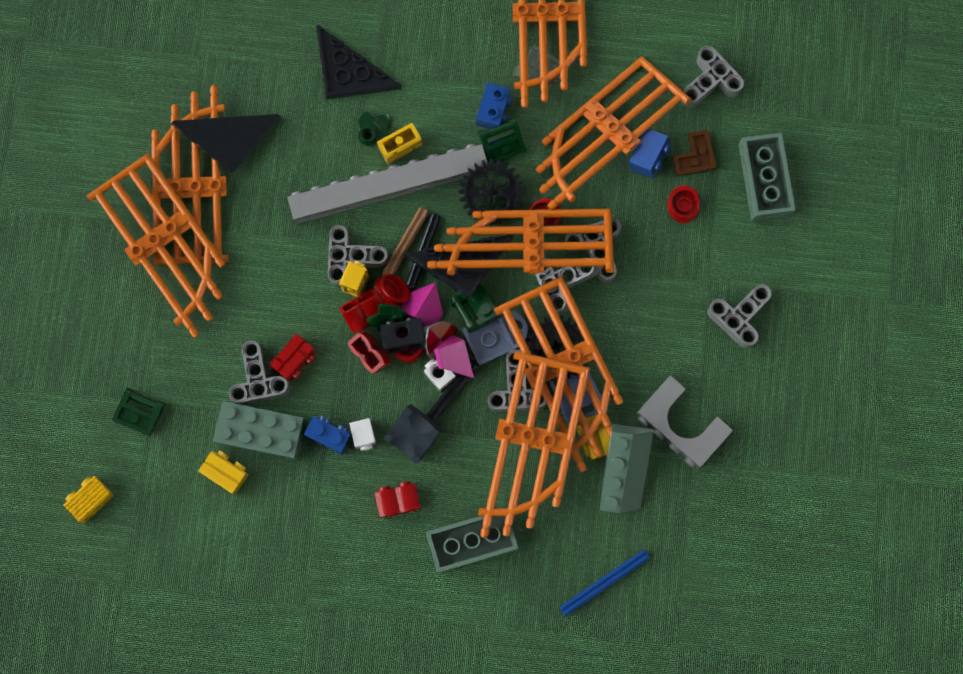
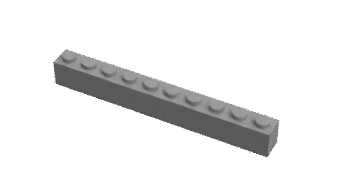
(385, 184)

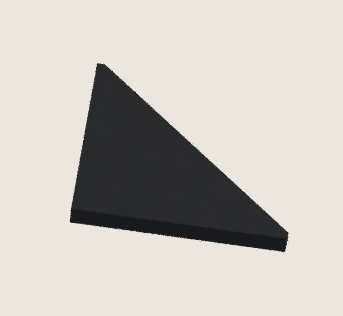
(347, 71)
(227, 138)
(465, 279)

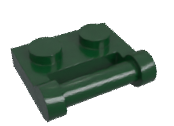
(504, 147)
(480, 304)
(135, 418)

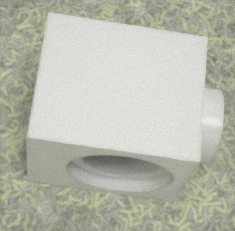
(442, 382)
(363, 434)

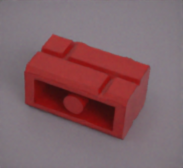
(293, 358)

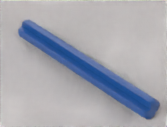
(604, 582)

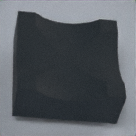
(413, 433)

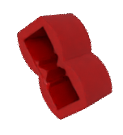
(359, 309)
(371, 355)
(397, 500)

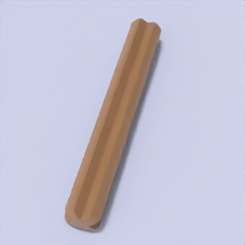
(406, 241)

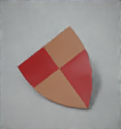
(436, 335)

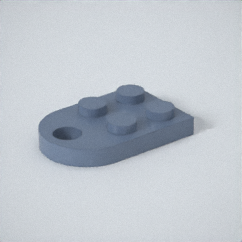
(494, 339)

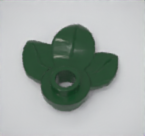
(375, 126)
(387, 313)

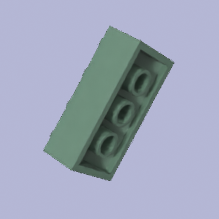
(625, 468)

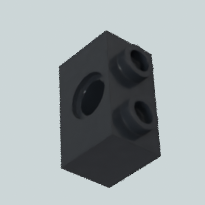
(413, 341)

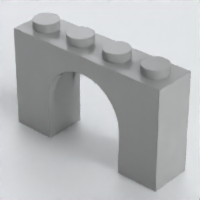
(695, 449)

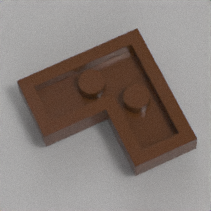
(700, 158)

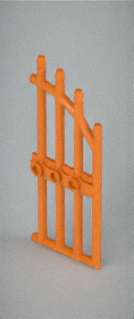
(543, 13)
(610, 127)
(190, 187)
(156, 239)
(533, 241)
(576, 354)
(529, 436)

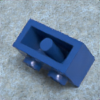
(493, 106)
(650, 153)
(328, 435)

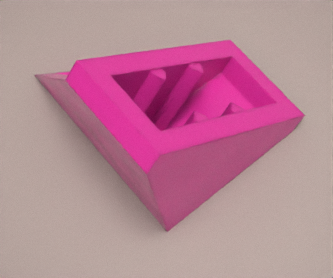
(425, 305)
(453, 356)

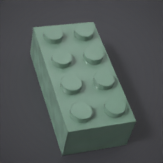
(766, 177)
(259, 430)
(463, 545)

